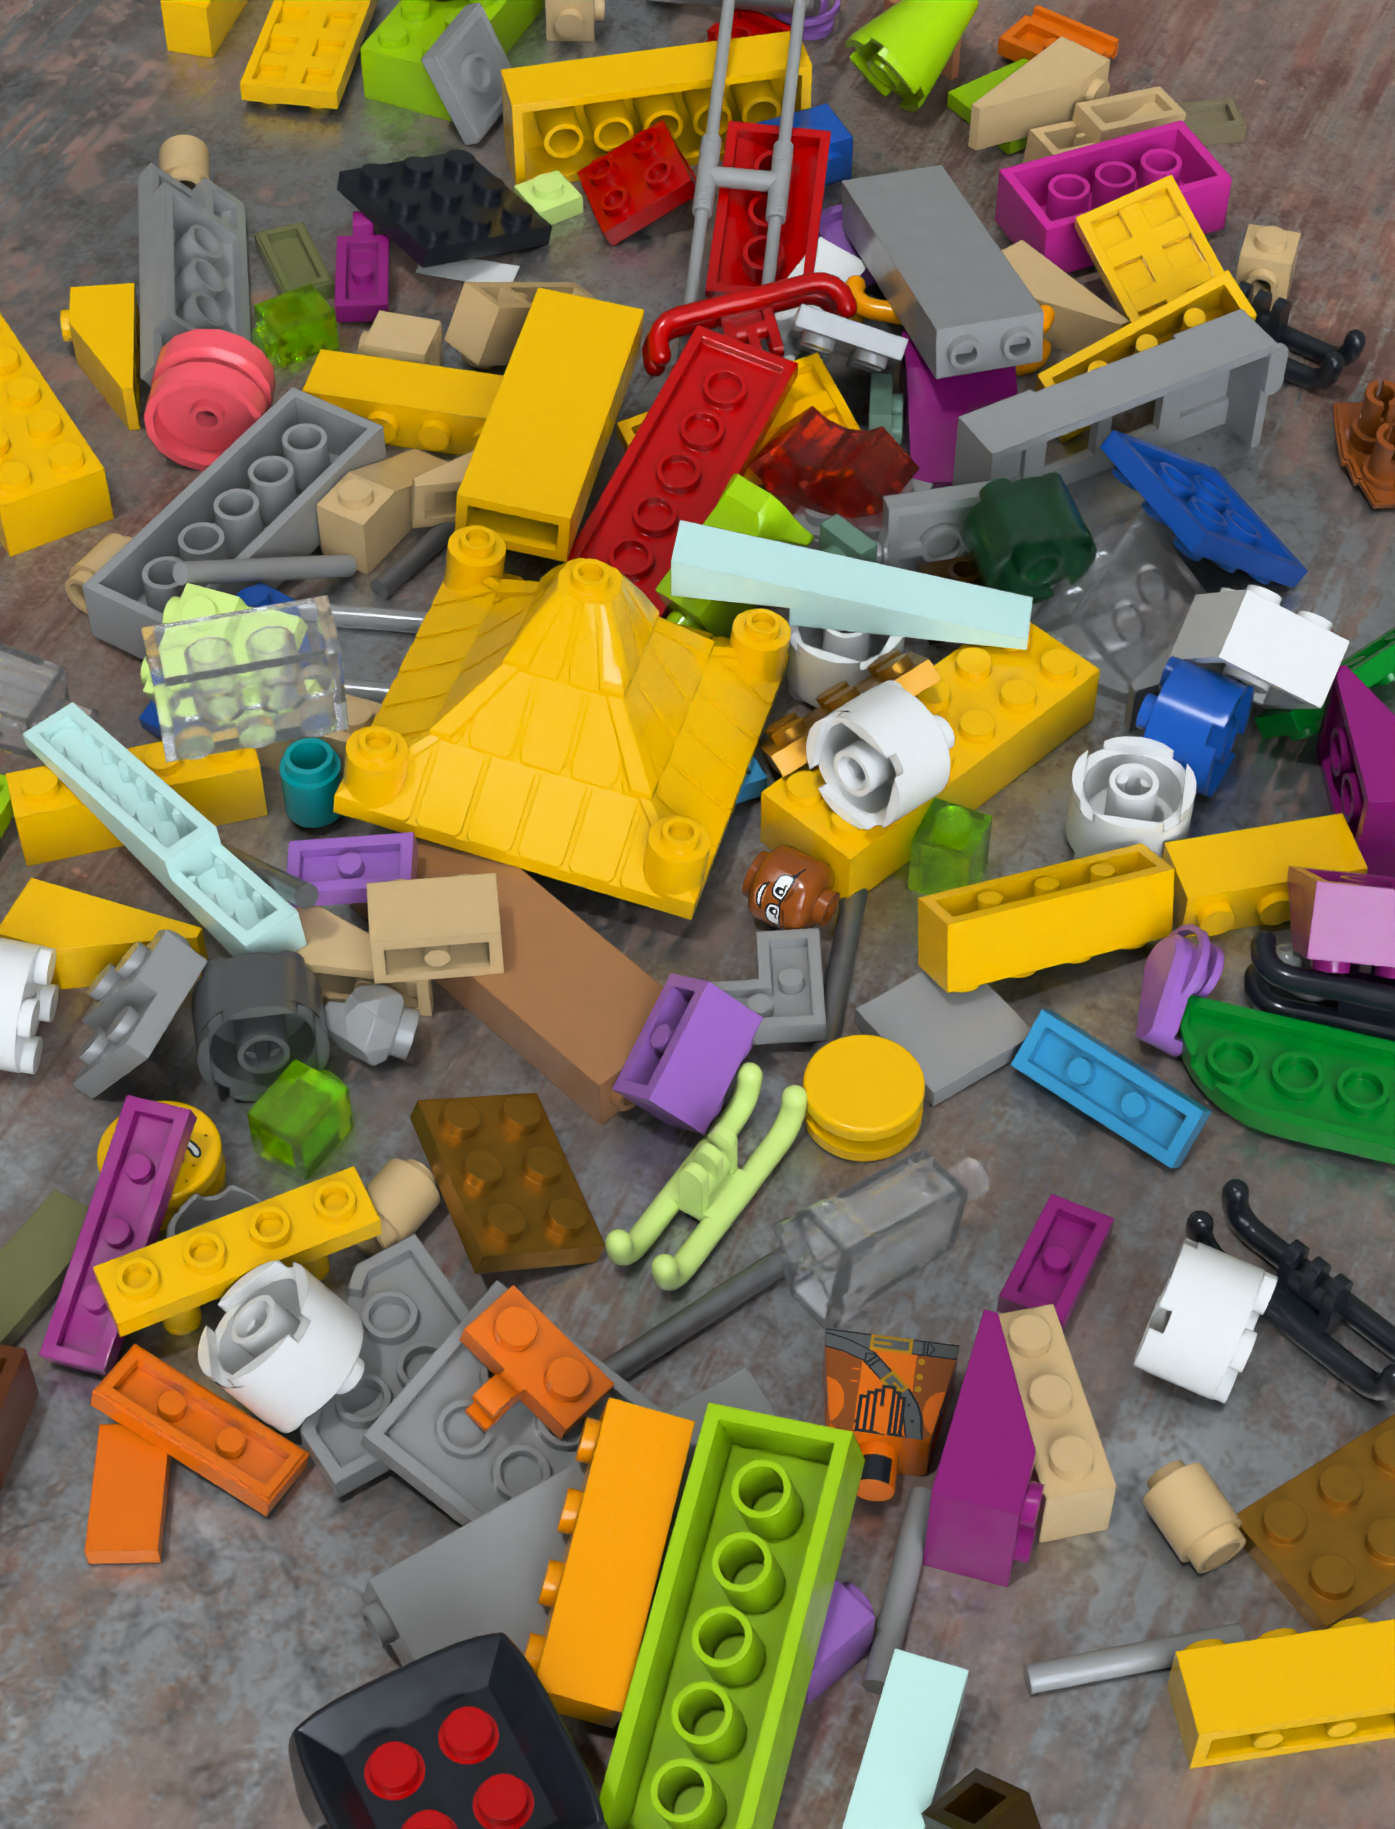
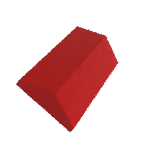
(740, 214)

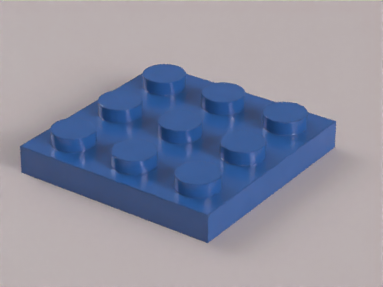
(1201, 511)

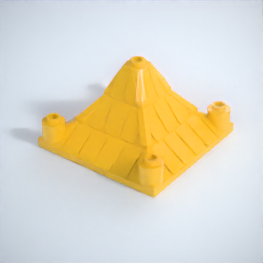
(568, 727)

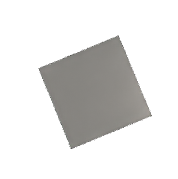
(467, 72)
(949, 1034)

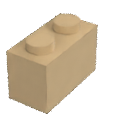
(434, 928)

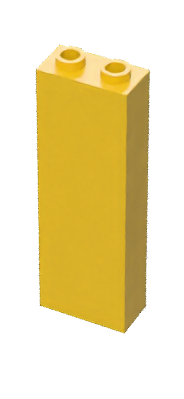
(551, 422)

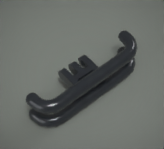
(1330, 356)
(1363, 998)
(1306, 1296)

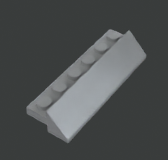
(189, 262)

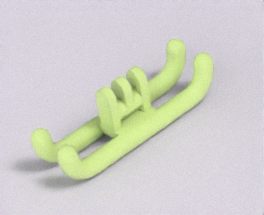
(711, 1184)

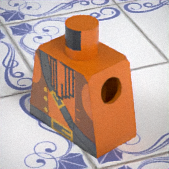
(891, 1399)

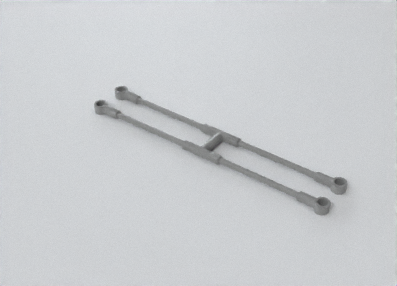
(712, 175)

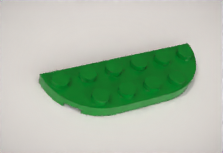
(1293, 1077)

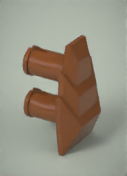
(1367, 442)

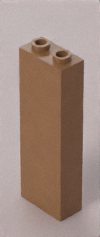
(564, 991)

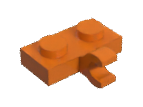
(531, 1365)

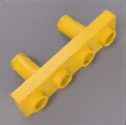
(201, 1264)

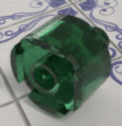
(1028, 536)

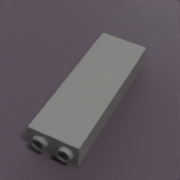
(942, 272)
(493, 1567)

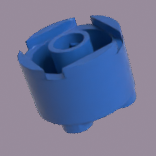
(1197, 719)

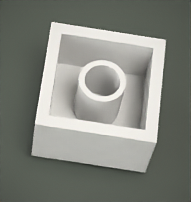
(1257, 641)

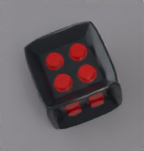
(445, 1747)

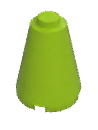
(910, 46)

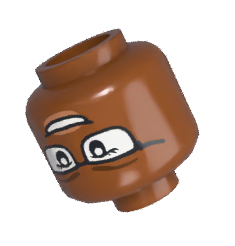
(790, 889)

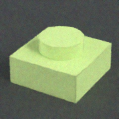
(551, 196)

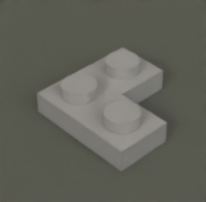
(788, 987)

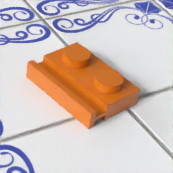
(1043, 28)

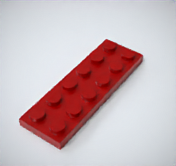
(684, 454)

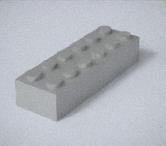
(242, 506)

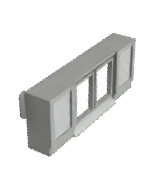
(1198, 381)

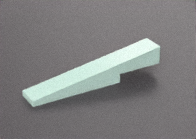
(843, 591)
(166, 835)
(907, 1743)

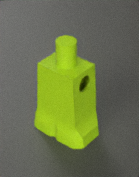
(742, 510)

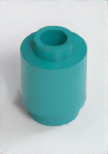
(309, 781)

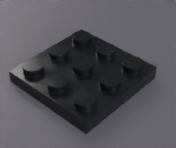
(443, 208)

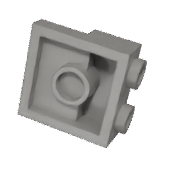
(134, 1008)

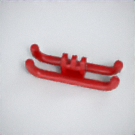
(746, 314)

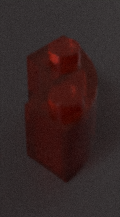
(833, 466)

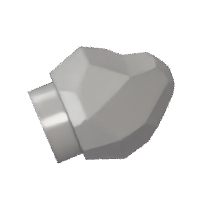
(372, 1024)

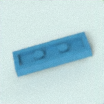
(1111, 1088)

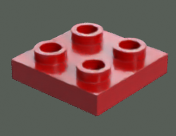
(637, 182)

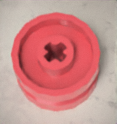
(206, 395)

